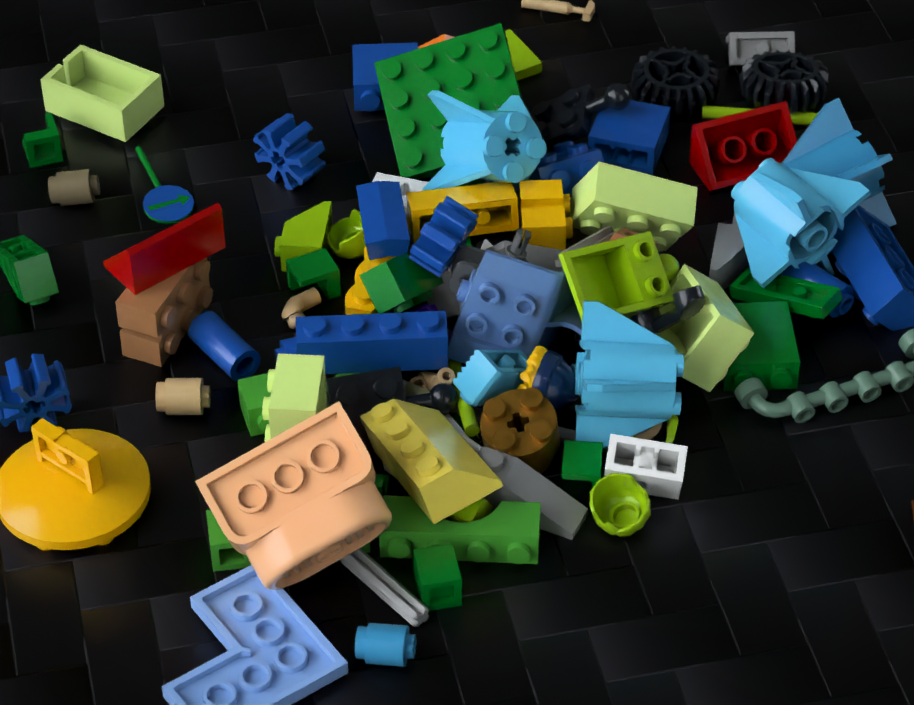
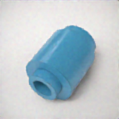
(385, 644)

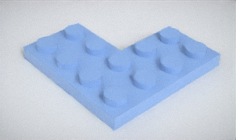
(270, 644)

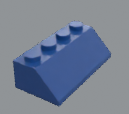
(877, 269)
(375, 341)

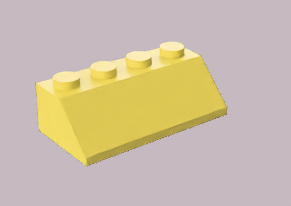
(428, 457)

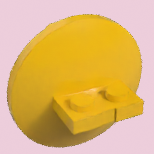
(72, 488)

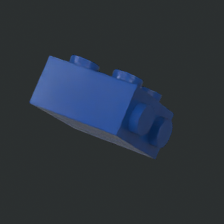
(365, 81)
(631, 136)
(567, 163)

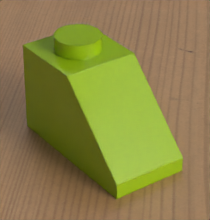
(304, 233)

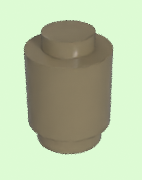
(73, 187)

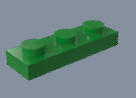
(802, 295)

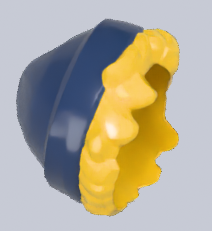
(550, 375)

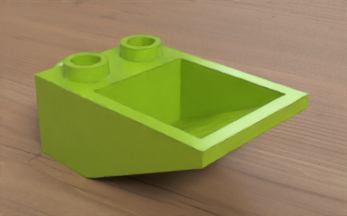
(621, 274)

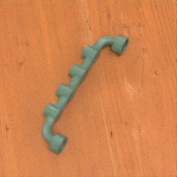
(752, 392)

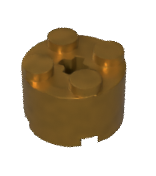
(522, 426)

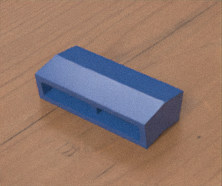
(383, 219)

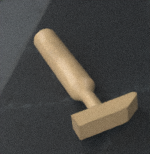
(560, 7)

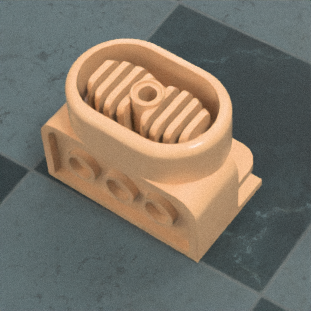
(299, 499)

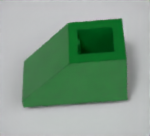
(399, 284)

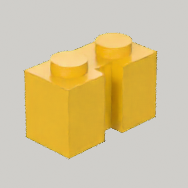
(544, 211)

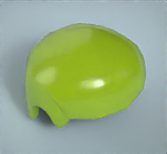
(347, 237)
(619, 504)

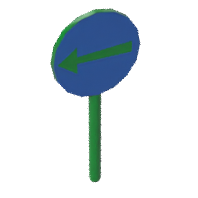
(165, 203)

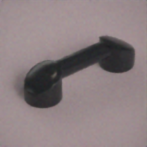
(687, 303)

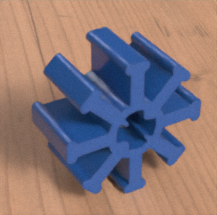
(289, 151)
(443, 236)
(33, 392)

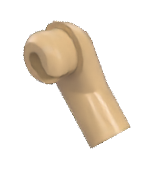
(298, 304)
(429, 380)

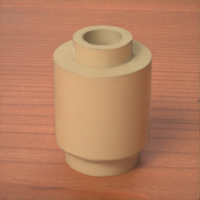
(182, 396)

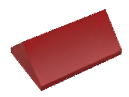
(736, 145)
(169, 250)

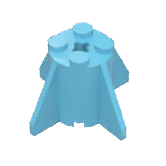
(486, 143)
(791, 217)
(622, 376)

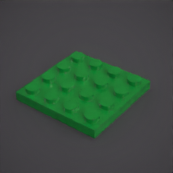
(466, 67)

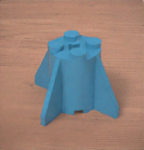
(833, 150)

